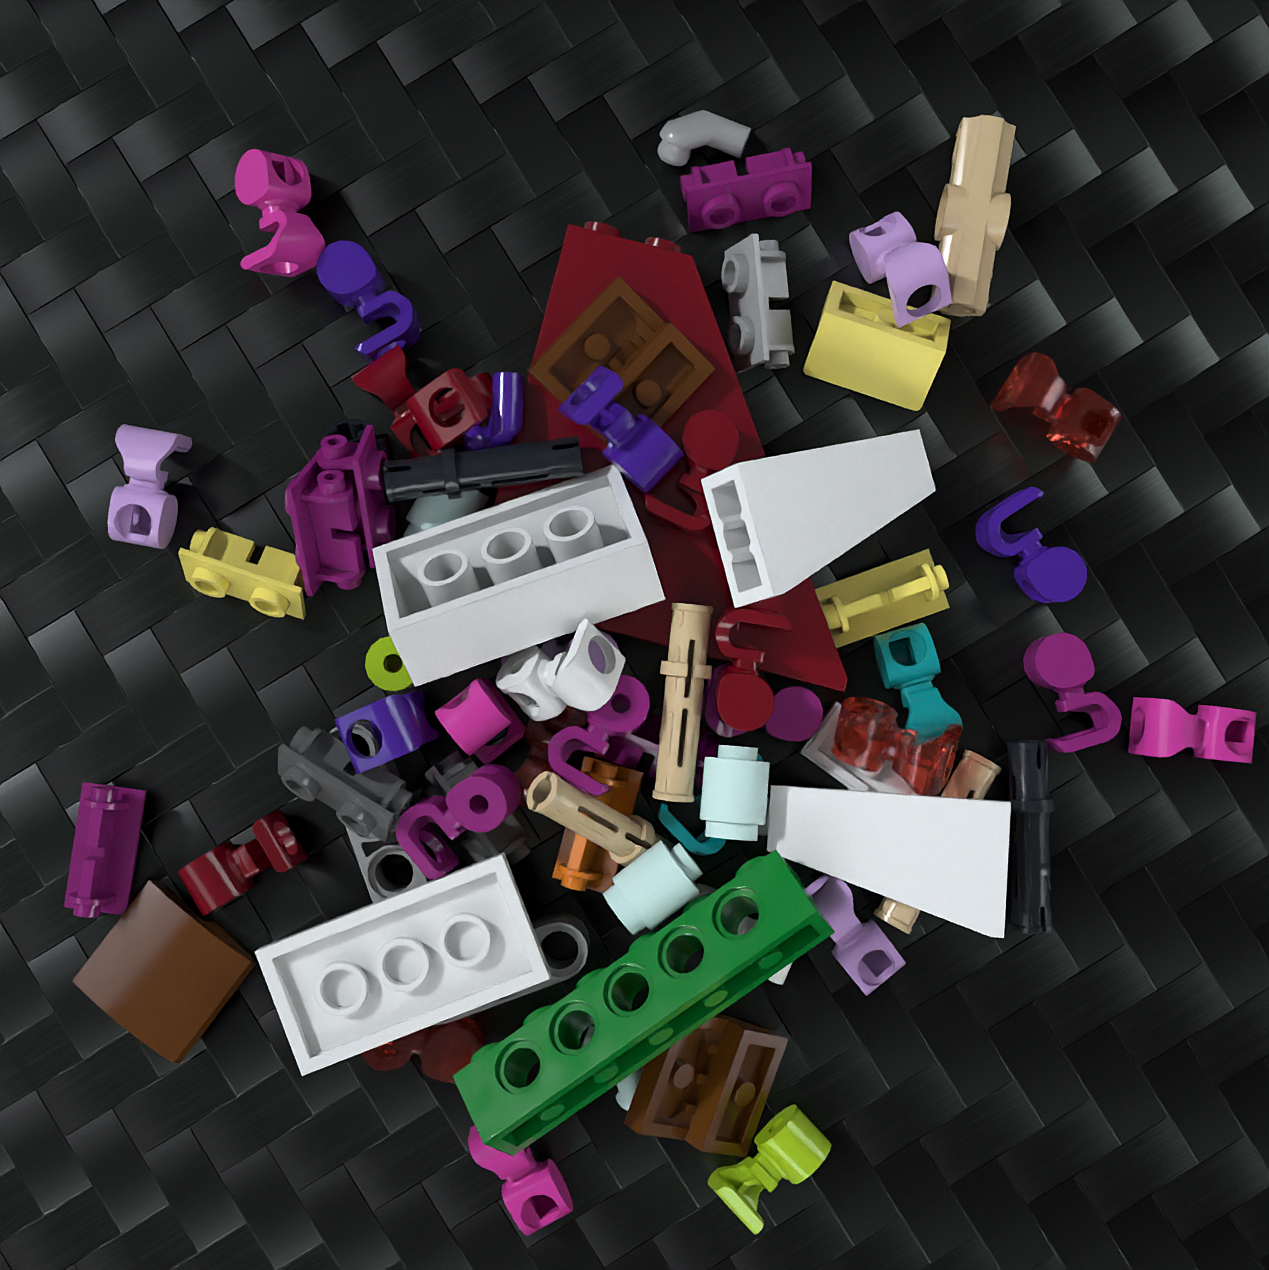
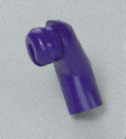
(505, 417)

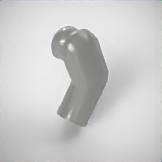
(700, 129)

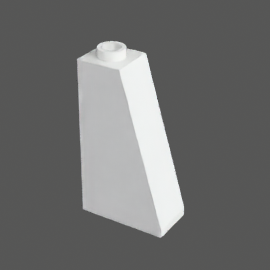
(805, 508)
(908, 847)

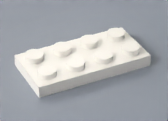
(403, 964)

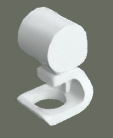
(548, 686)

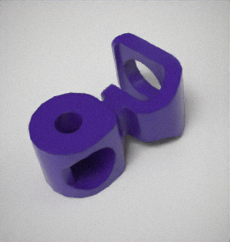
(356, 282)
(634, 444)
(1042, 571)
(397, 724)

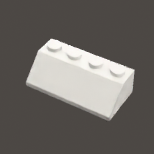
(515, 575)

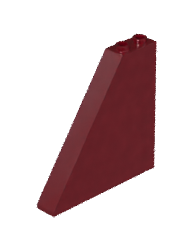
(686, 565)

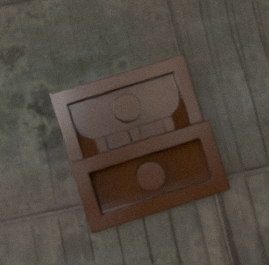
(628, 338)
(164, 972)
(709, 1086)

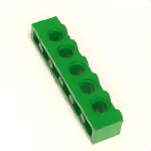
(678, 1002)

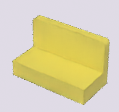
(869, 354)

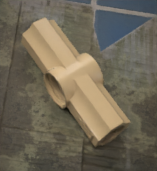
(974, 211)

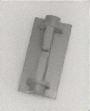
(752, 276)

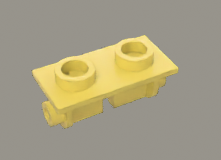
(221, 566)
(883, 597)

